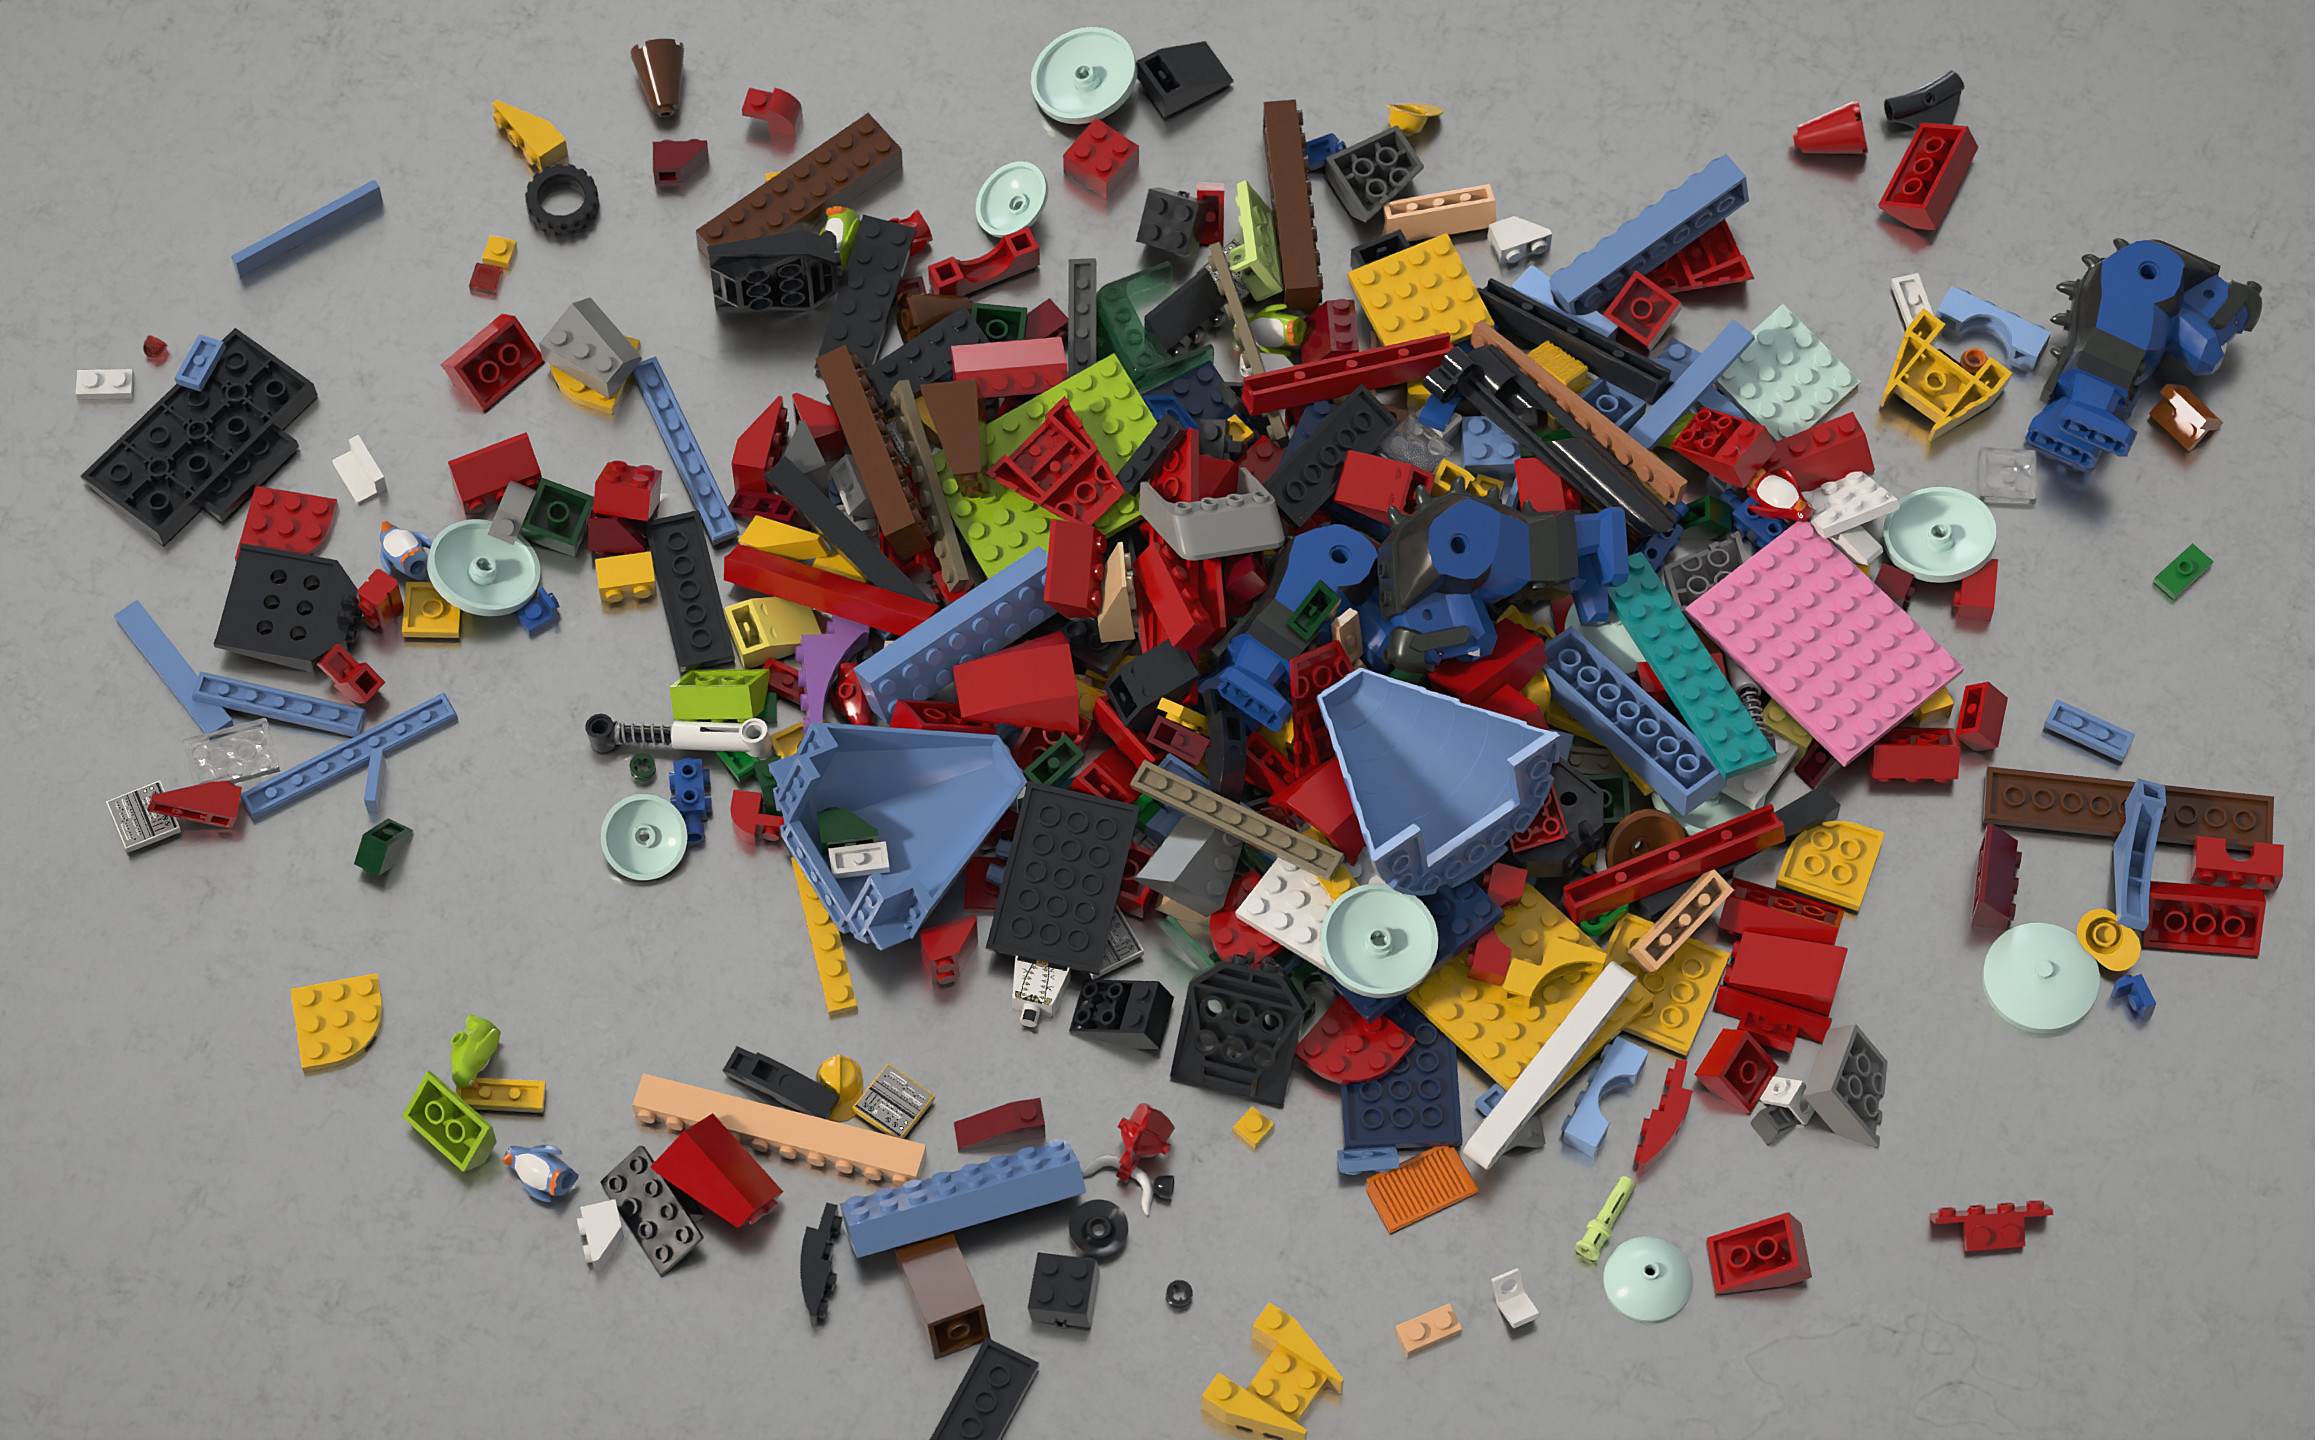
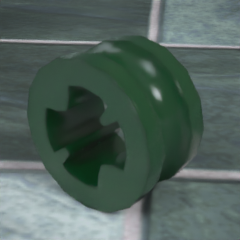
(642, 775)

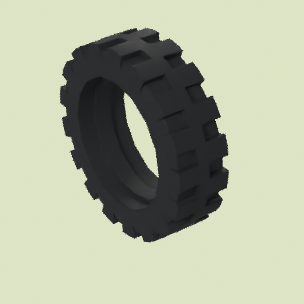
(562, 176)

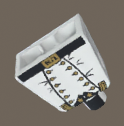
(1037, 988)

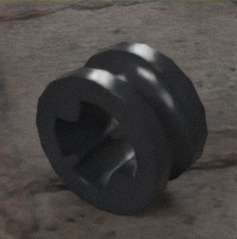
(1179, 1304)

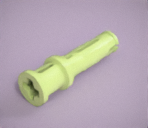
(1600, 1228)

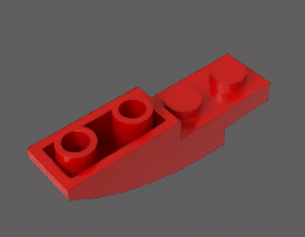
(1666, 1121)

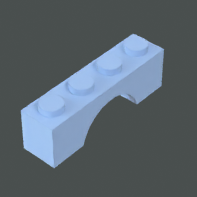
(1537, 286)
(1964, 312)
(1620, 1067)

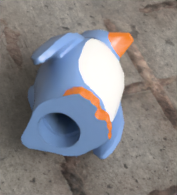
(404, 551)
(541, 1170)

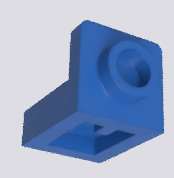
(1321, 148)
(539, 612)
(2139, 994)

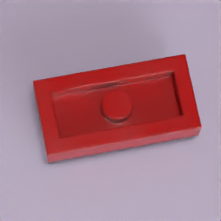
(783, 680)

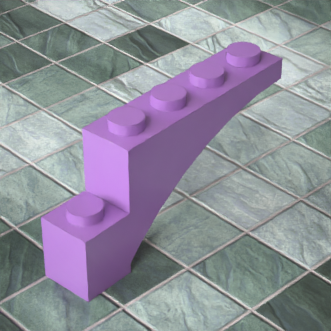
(820, 662)

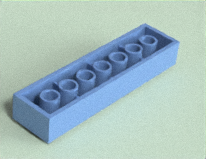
(1650, 237)
(963, 631)
(1630, 722)
(962, 1197)

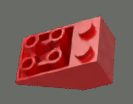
(1725, 446)
(760, 448)
(1375, 483)
(1108, 777)
(1545, 827)

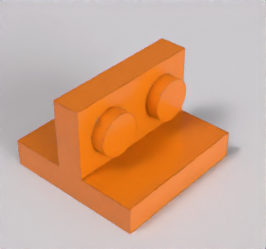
(2184, 415)

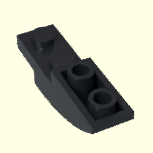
(1228, 746)
(781, 1082)
(815, 1263)

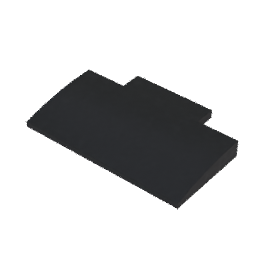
(205, 444)

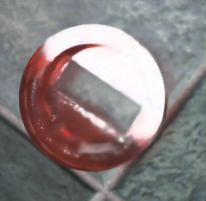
(154, 347)

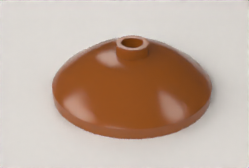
(1650, 827)

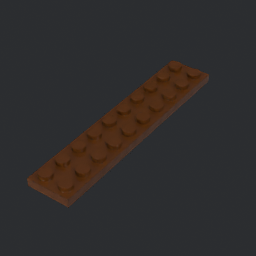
(2099, 808)

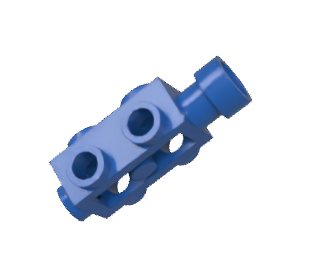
(1750, 524)
(1657, 546)
(689, 783)

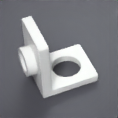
(1787, 1094)
(1515, 1302)

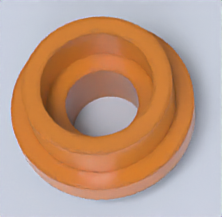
(1976, 355)

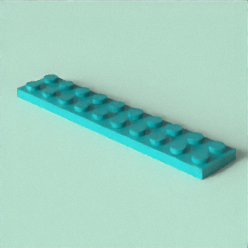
(1688, 672)

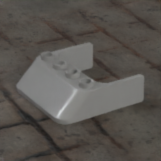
(1219, 525)

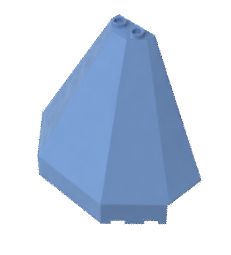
(925, 795)

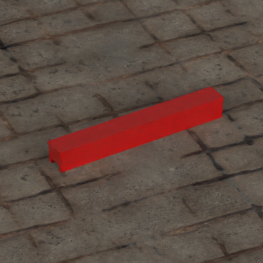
(1344, 374)
(825, 591)
(1673, 864)

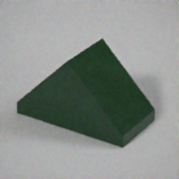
(1315, 610)

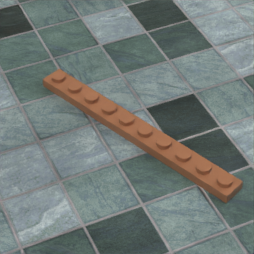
(1606, 433)

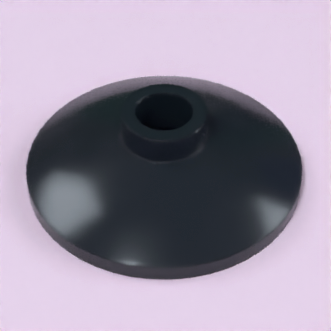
(1102, 1215)

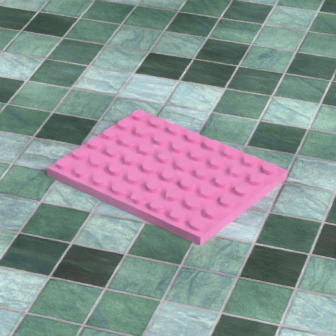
(1824, 641)

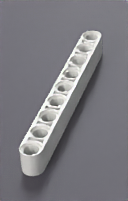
(1549, 1065)

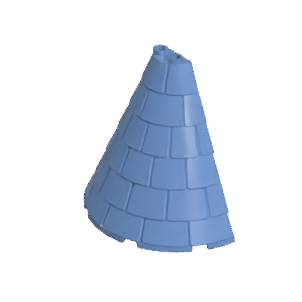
(1434, 778)

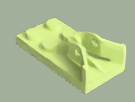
(1260, 246)

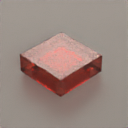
(486, 279)

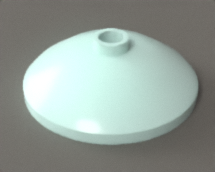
(1011, 198)
(637, 857)
(1646, 1296)

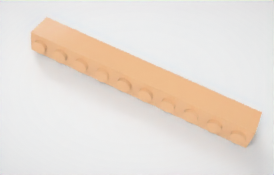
(782, 1130)

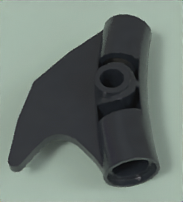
(1931, 103)

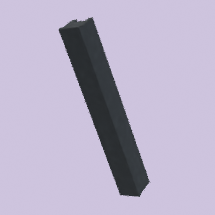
(1597, 352)
(839, 530)
(1797, 816)

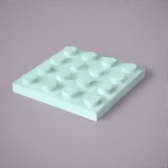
(1786, 377)

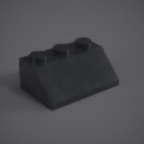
(1185, 316)

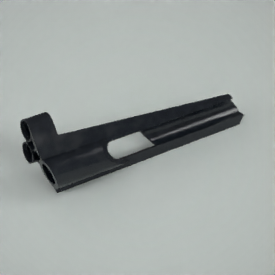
(1501, 388)

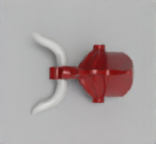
(1143, 1137)

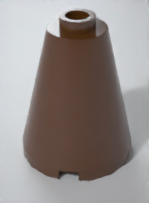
(660, 73)
(925, 310)

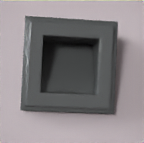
(1772, 1123)

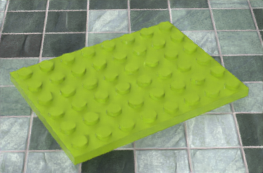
(1007, 525)

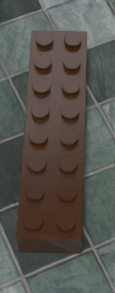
(806, 189)
(1292, 206)
(875, 452)

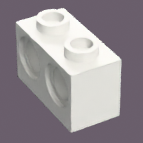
(852, 488)

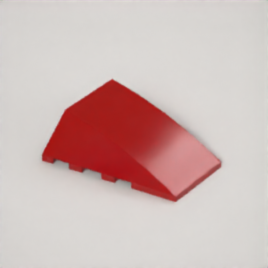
(1703, 263)
(1061, 469)
(1309, 677)
(1021, 686)
(1326, 805)

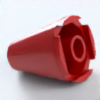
(1833, 132)

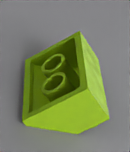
(719, 695)
(450, 1123)

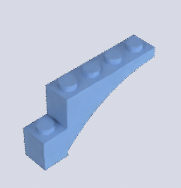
(2135, 853)

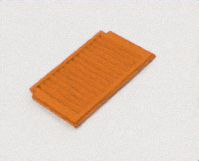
(1420, 1187)

